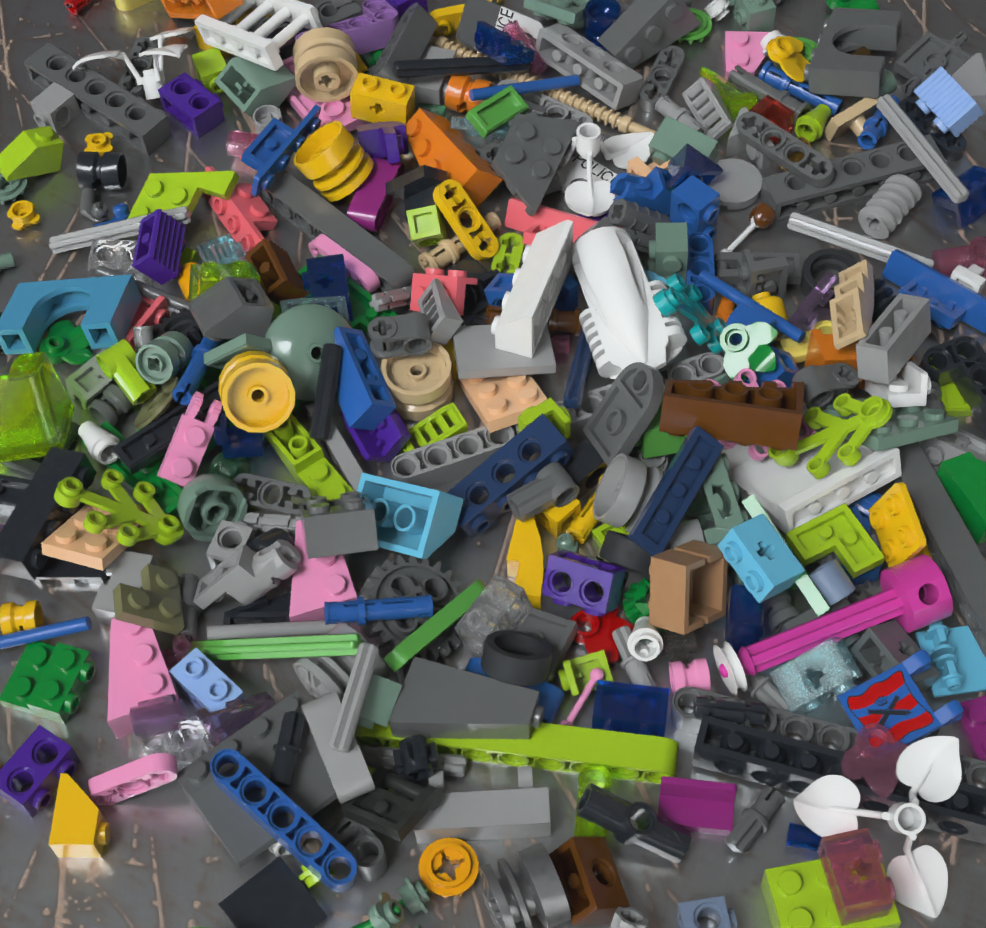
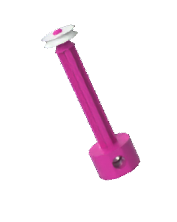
(911, 594)

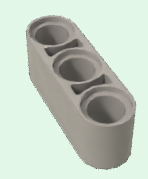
(346, 770)

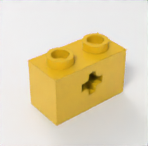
(381, 99)

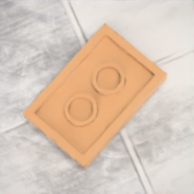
(501, 398)
(81, 547)

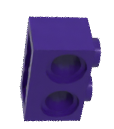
(192, 104)
(583, 573)
(29, 767)

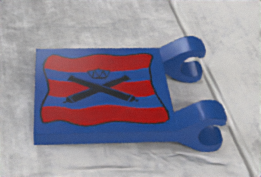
(897, 703)

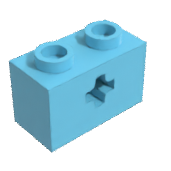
(760, 558)

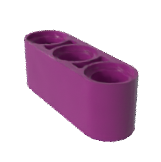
(370, 201)

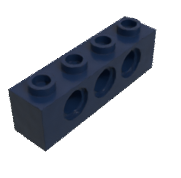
(509, 459)

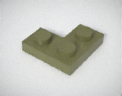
(154, 606)

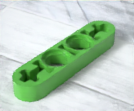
(433, 627)

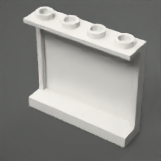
(795, 496)

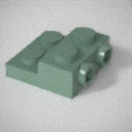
(564, 11)

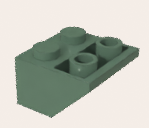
(255, 85)

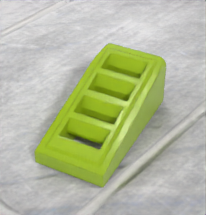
(438, 419)

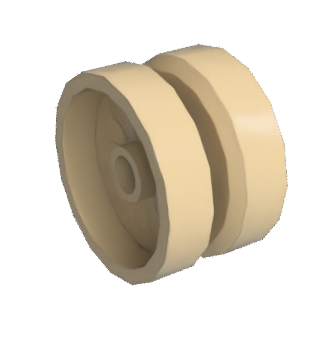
(325, 64)
(419, 382)

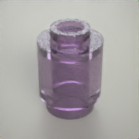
(158, 716)

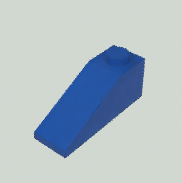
(360, 383)

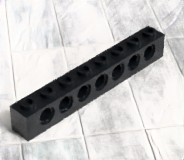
(796, 764)

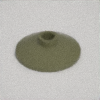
(158, 404)

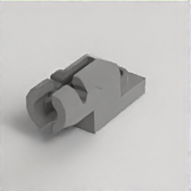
(248, 574)

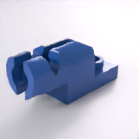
(645, 191)

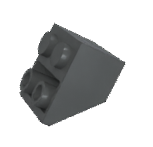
(232, 309)
(338, 525)

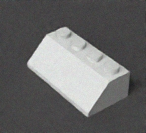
(534, 290)

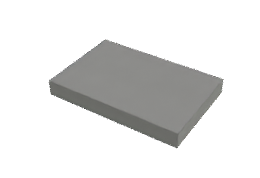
(480, 359)

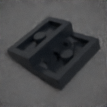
(273, 901)

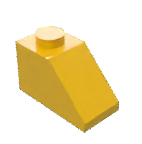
(77, 823)

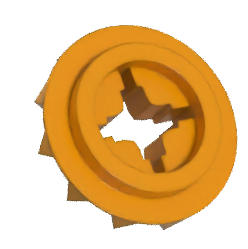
(456, 852)

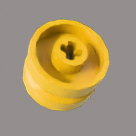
(239, 394)

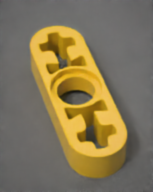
(453, 218)

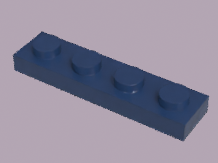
(675, 491)

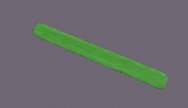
(279, 647)

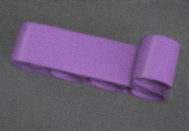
(371, 29)

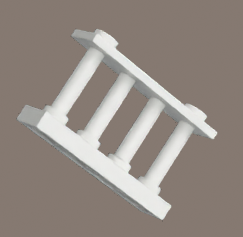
(255, 45)

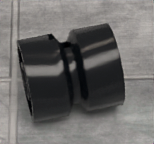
(103, 170)

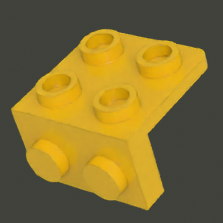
(898, 526)

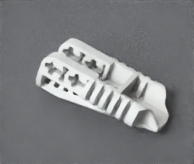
(621, 315)

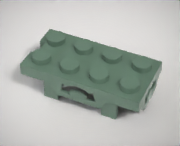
(718, 505)

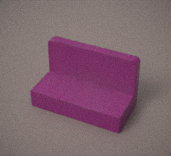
(698, 804)

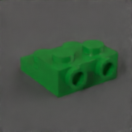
(49, 681)

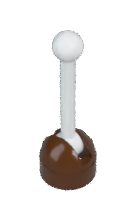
(760, 218)

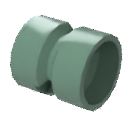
(164, 357)

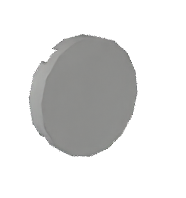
(737, 184)

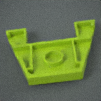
(182, 189)

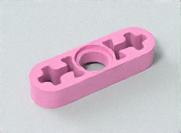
(355, 268)
(132, 779)

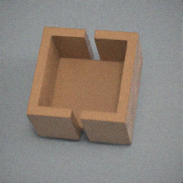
(687, 587)

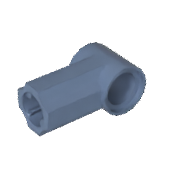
(832, 581)

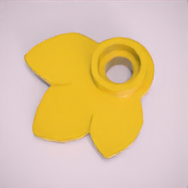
(788, 54)

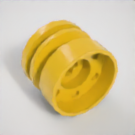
(333, 161)

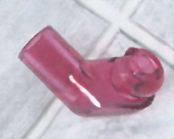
(180, 649)

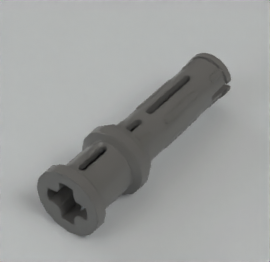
(751, 83)

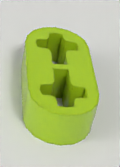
(503, 258)

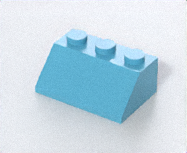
(410, 516)

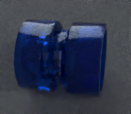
(599, 17)

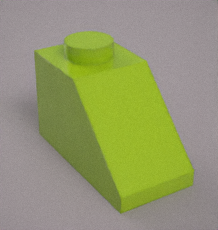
(32, 154)

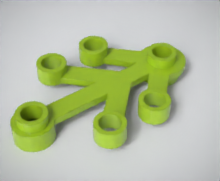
(870, 414)
(157, 525)

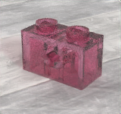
(855, 898)

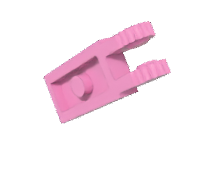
(189, 442)

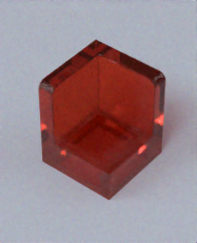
(776, 113)

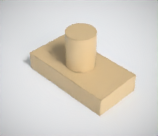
(851, 119)

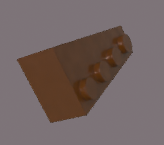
(735, 412)

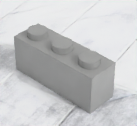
(893, 338)

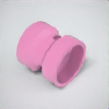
(693, 675)

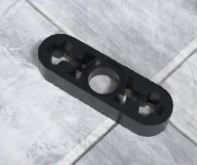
(949, 145)

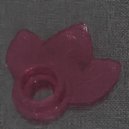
(873, 763)

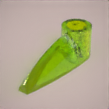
(731, 95)

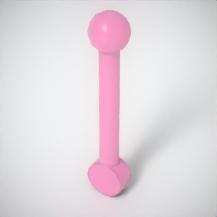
(595, 674)

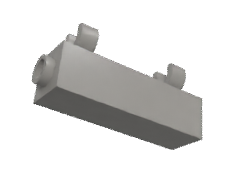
(488, 813)

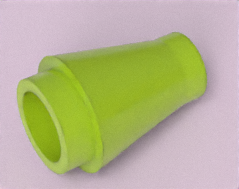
(813, 123)

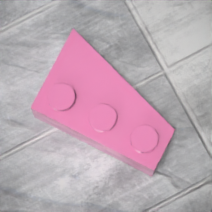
(317, 582)
(135, 673)

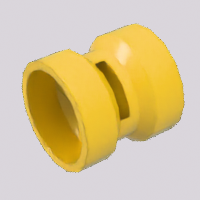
(19, 617)

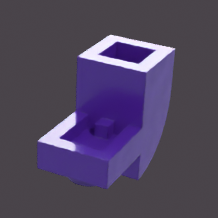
(384, 140)

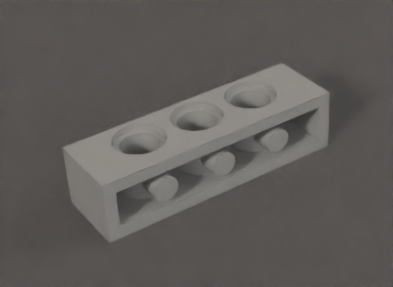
(597, 70)

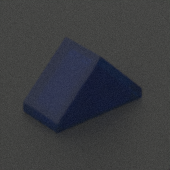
(690, 162)

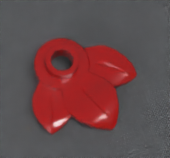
(601, 632)

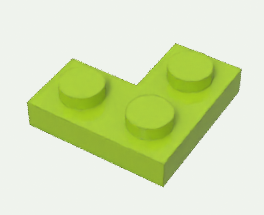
(837, 532)

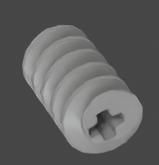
(889, 206)

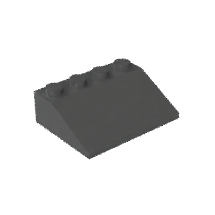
(231, 824)

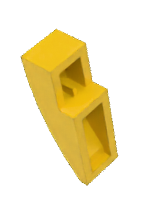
(526, 560)

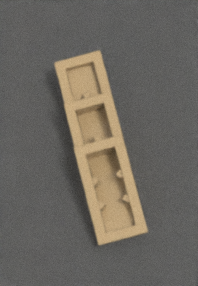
(852, 304)

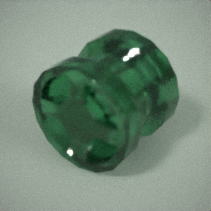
(229, 467)

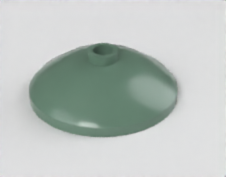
(294, 337)

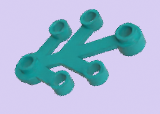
(687, 302)

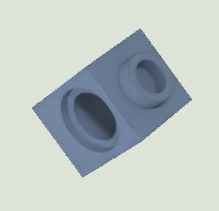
(691, 911)

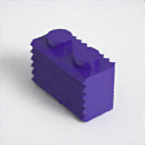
(159, 247)

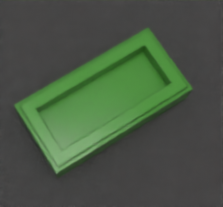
(496, 111)

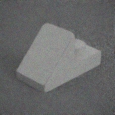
(736, 145)

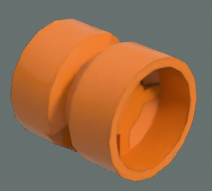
(457, 92)

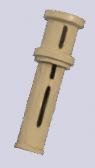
(449, 250)

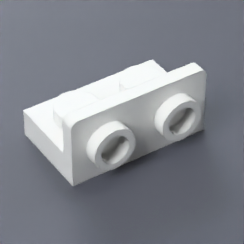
(906, 389)

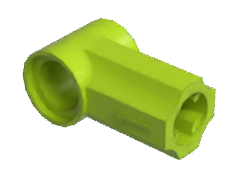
(119, 364)

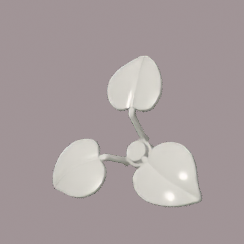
(153, 78)
(595, 197)
(934, 772)

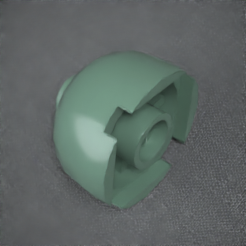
(207, 502)

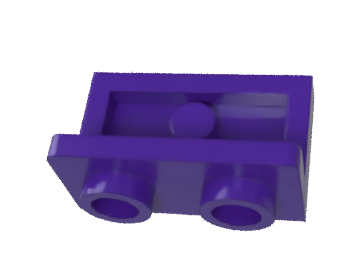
(384, 441)

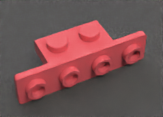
(242, 214)
(544, 218)

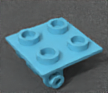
(955, 657)

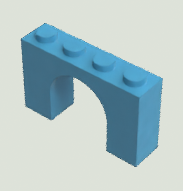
(35, 305)

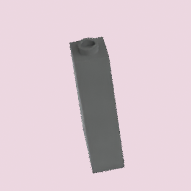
(462, 705)

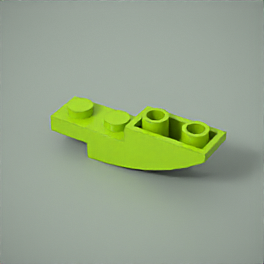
(306, 459)

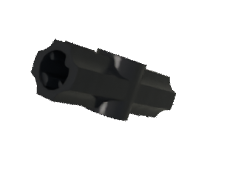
(614, 815)

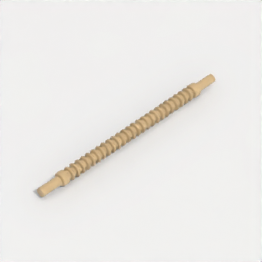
(625, 124)

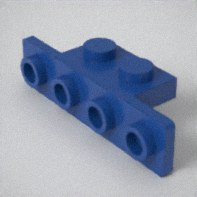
(274, 147)
(948, 298)

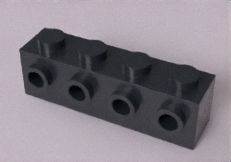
(39, 514)

